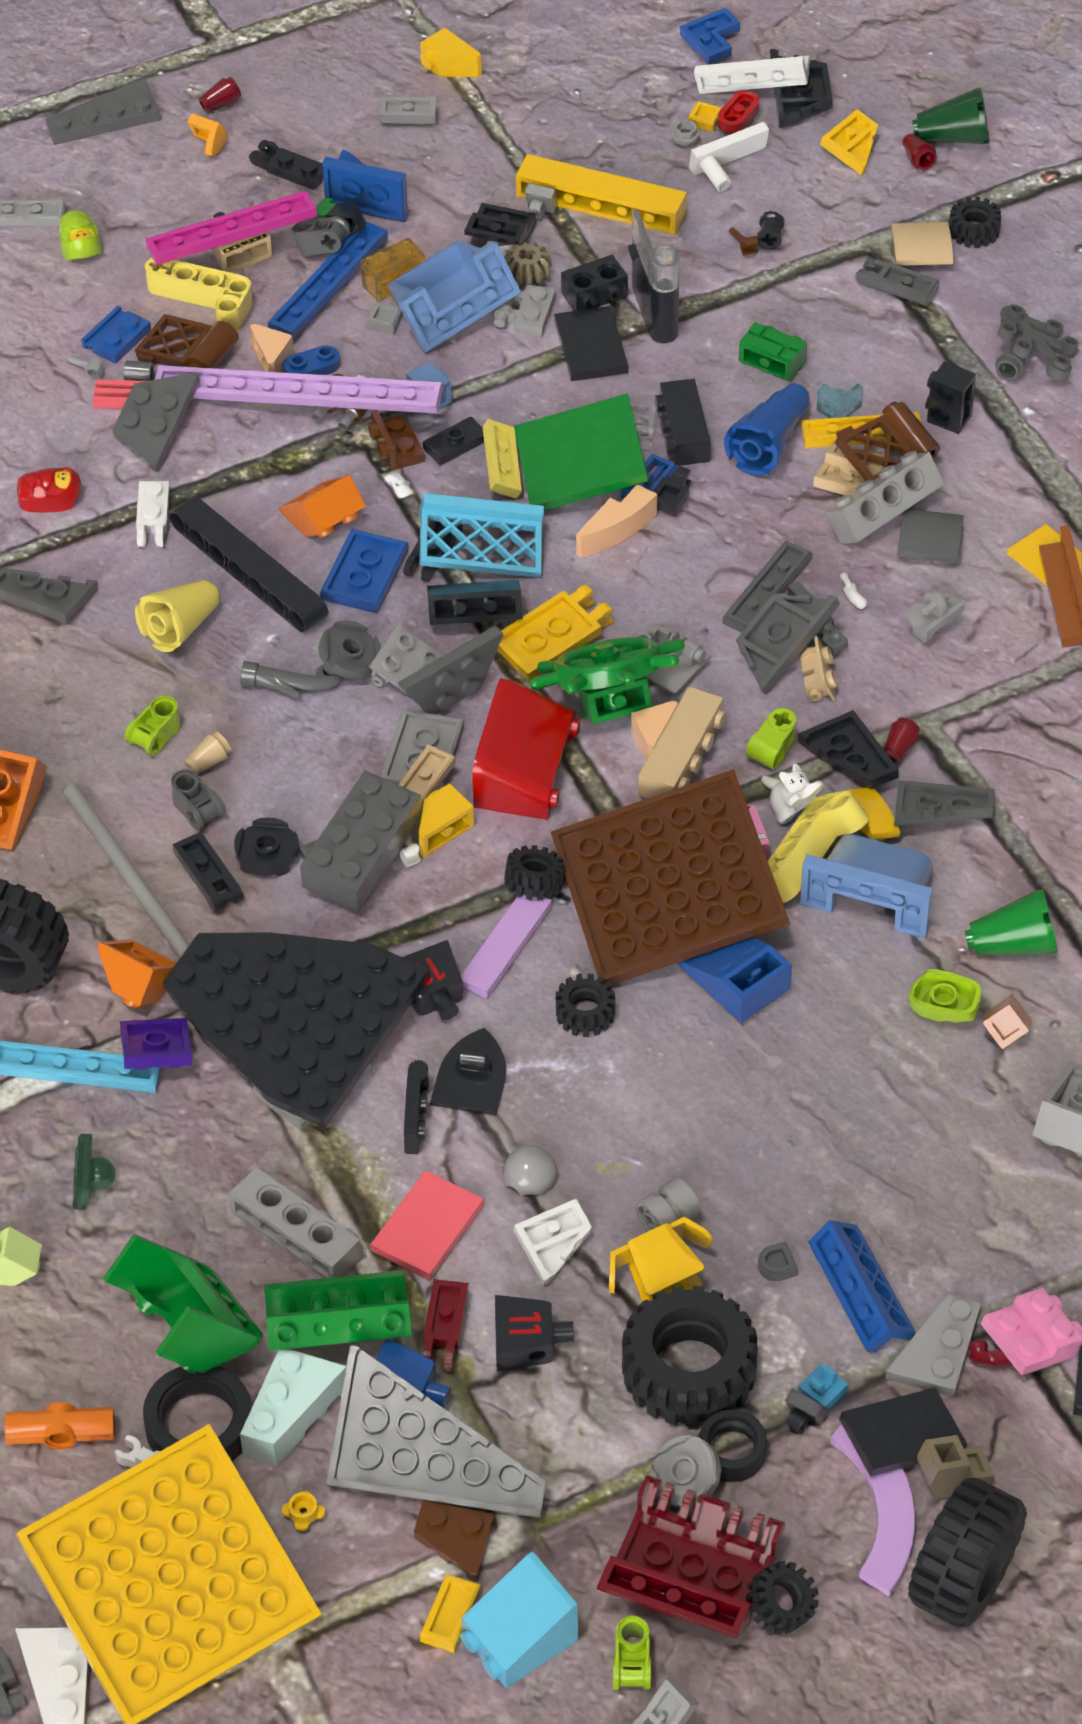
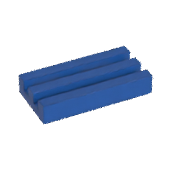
(665, 466)

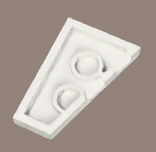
(56, 1673)

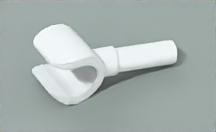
(409, 854)

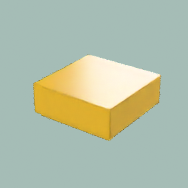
(705, 116)

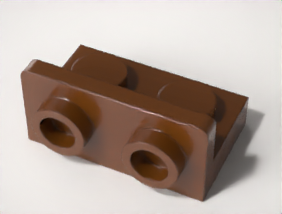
(395, 441)

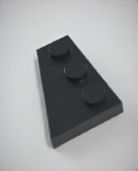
(851, 749)

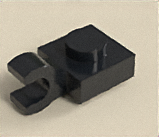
(673, 493)

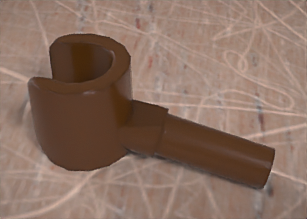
(747, 244)

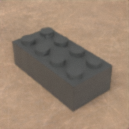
(361, 841)

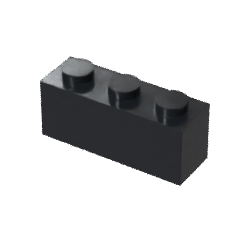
(683, 422)
(474, 602)

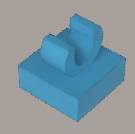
(824, 1386)

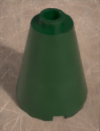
(955, 120)

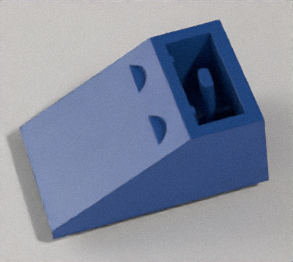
(741, 976)

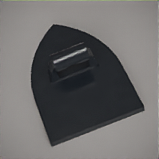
(471, 1075)

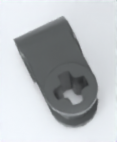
(320, 235)
(195, 798)

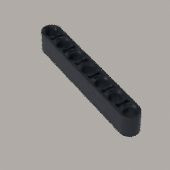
(248, 564)

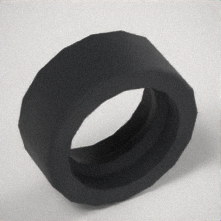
(743, 1423)

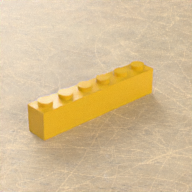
(605, 193)

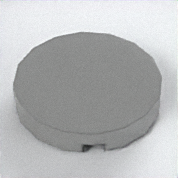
(688, 1465)

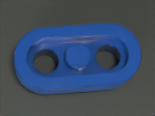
(316, 361)

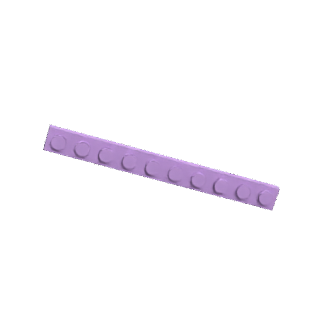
(312, 389)

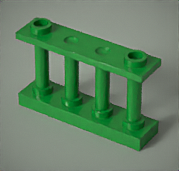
(337, 1310)

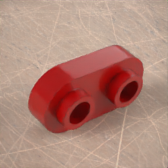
(738, 112)

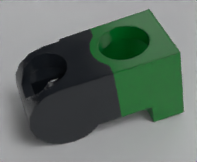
(348, 210)

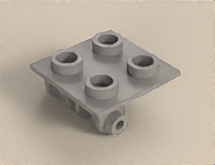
(401, 657)
(691, 659)

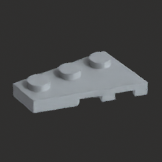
(938, 1348)

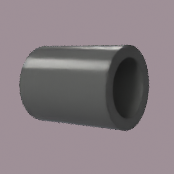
(138, 371)

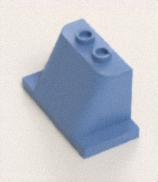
(453, 290)
(873, 874)

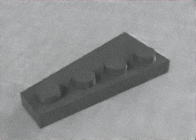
(111, 112)

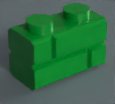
(773, 351)

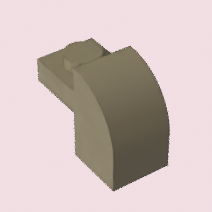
(948, 1464)

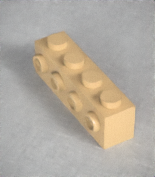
(682, 743)

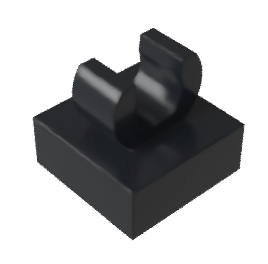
(802, 1411)

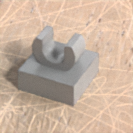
(540, 200)

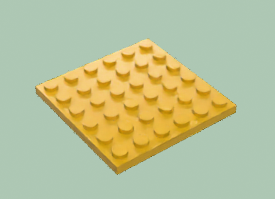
(168, 1575)

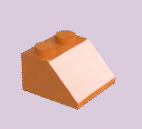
(324, 506)

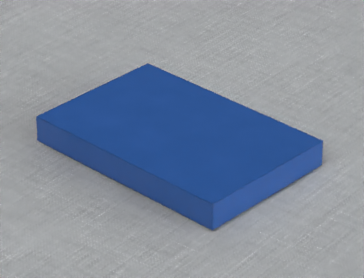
(374, 189)
(364, 571)

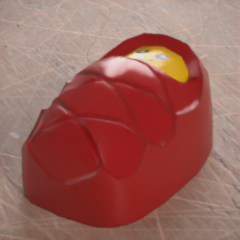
(48, 490)

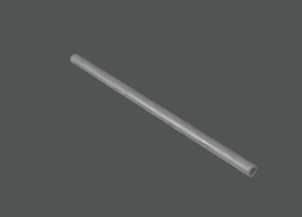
(126, 869)

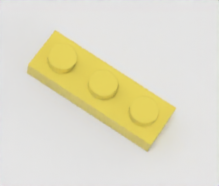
(502, 458)

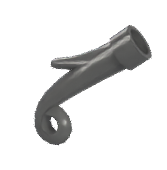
(286, 681)

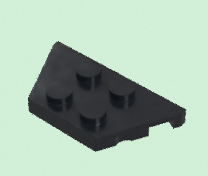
(803, 101)

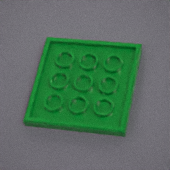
(581, 453)

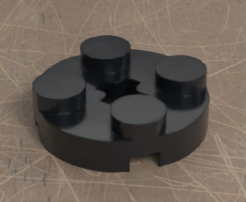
(266, 862)

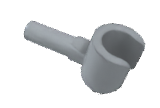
(91, 367)

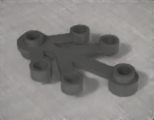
(1015, 318)

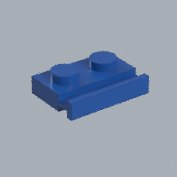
(116, 334)

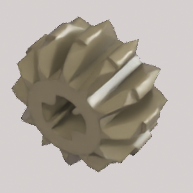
(529, 263)

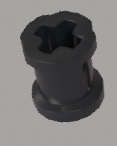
(771, 225)

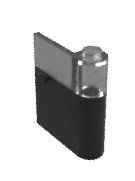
(655, 283)

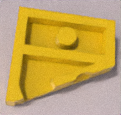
(852, 140)

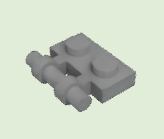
(533, 310)

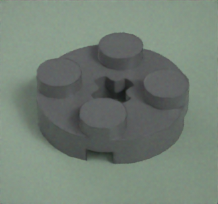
(340, 661)

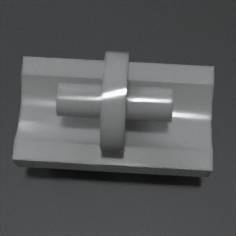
(933, 613)

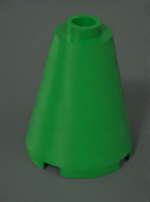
(1014, 929)

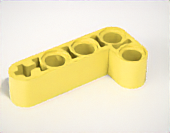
(204, 286)
(812, 835)

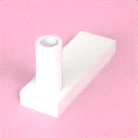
(712, 155)

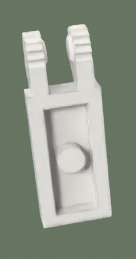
(152, 511)

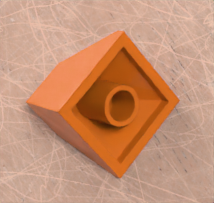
(135, 971)

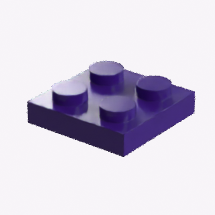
(155, 1043)

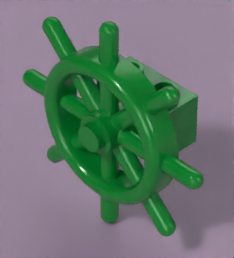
(609, 674)

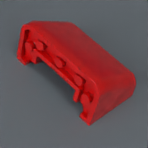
(521, 752)

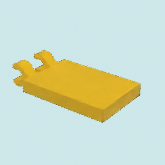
(553, 630)

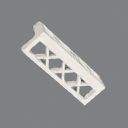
(752, 74)

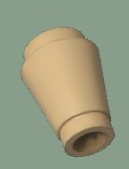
(208, 753)

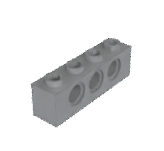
(921, 479)
(329, 1259)

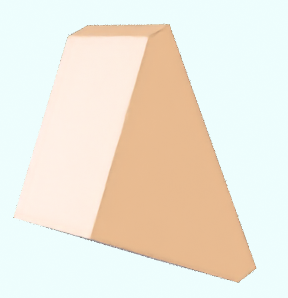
(271, 347)
(649, 724)

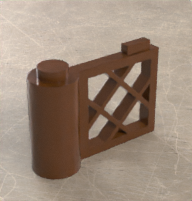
(202, 351)
(903, 435)

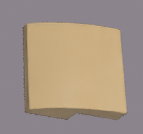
(922, 243)
(839, 474)

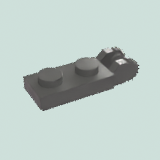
(898, 281)

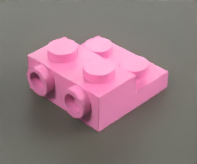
(1034, 1331)

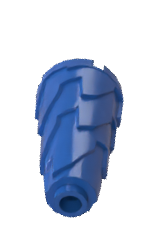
(766, 430)

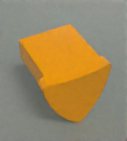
(210, 131)

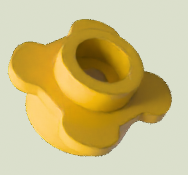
(301, 1501)

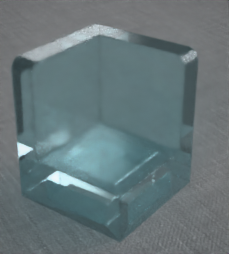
(838, 402)

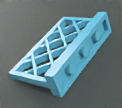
(481, 515)

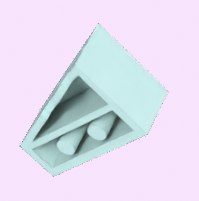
(288, 1403)

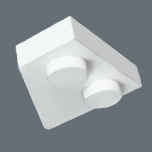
(553, 1238)

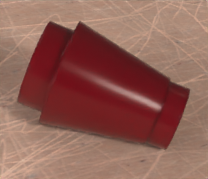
(221, 94)
(919, 152)
(901, 738)

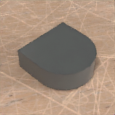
(777, 1263)

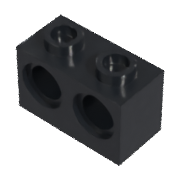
(594, 283)
(950, 397)

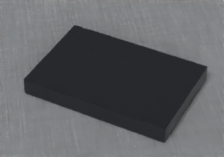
(591, 343)
(894, 1430)

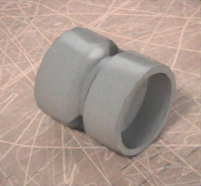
(672, 1203)

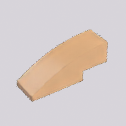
(617, 521)

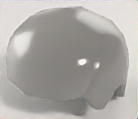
(529, 1170)

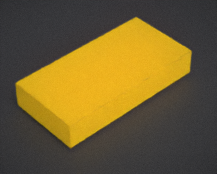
(444, 1619)

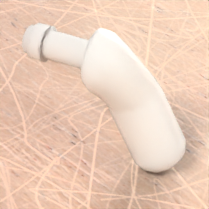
(851, 592)

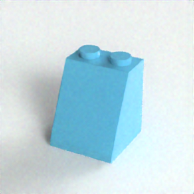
(521, 1622)

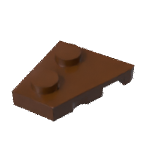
(455, 1534)

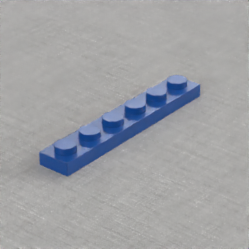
(327, 280)

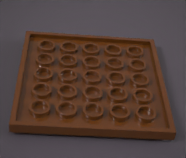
(669, 878)

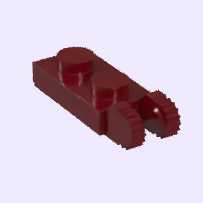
(445, 1319)

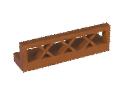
(1064, 586)

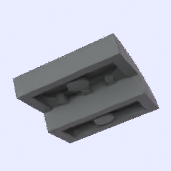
(930, 535)

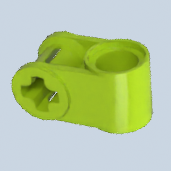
(155, 725)
(773, 738)
(632, 1660)

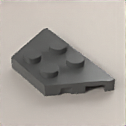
(154, 415)
(781, 634)
(454, 674)

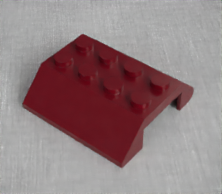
(693, 1562)

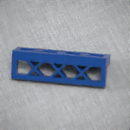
(859, 1286)

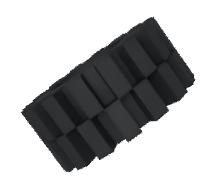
(973, 233)
(534, 872)
(585, 990)
(769, 1610)

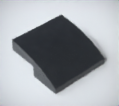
(500, 224)

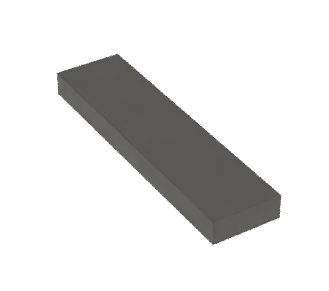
(773, 578)

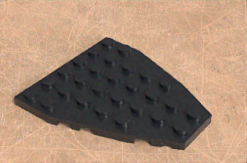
(294, 1011)

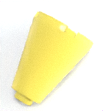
(175, 613)

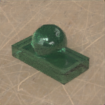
(89, 1172)

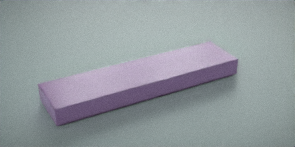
(504, 944)

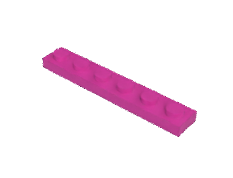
(231, 227)

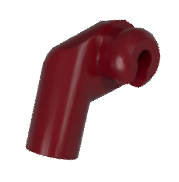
(980, 1355)

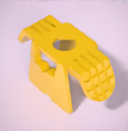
(662, 1258)

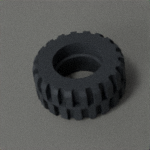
(30, 939)
(695, 1317)
(967, 1552)

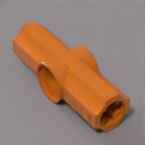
(59, 1425)

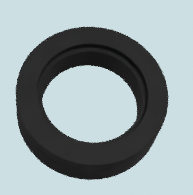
(181, 1383)

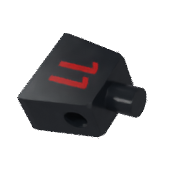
(443, 986)
(526, 1332)

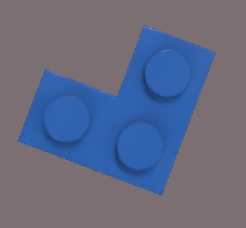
(708, 34)

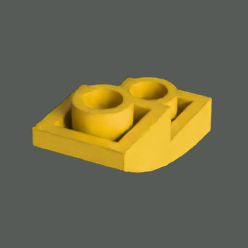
(881, 820)

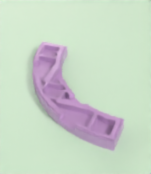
(895, 1521)

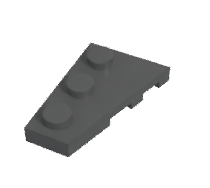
(49, 597)
(941, 803)

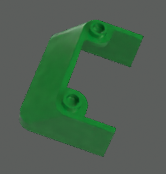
(198, 1306)

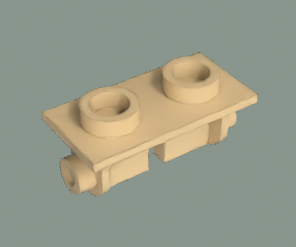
(818, 661)

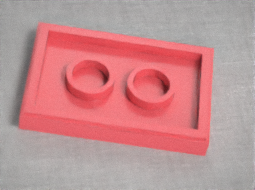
(427, 1225)

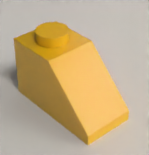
(450, 56)
(443, 818)

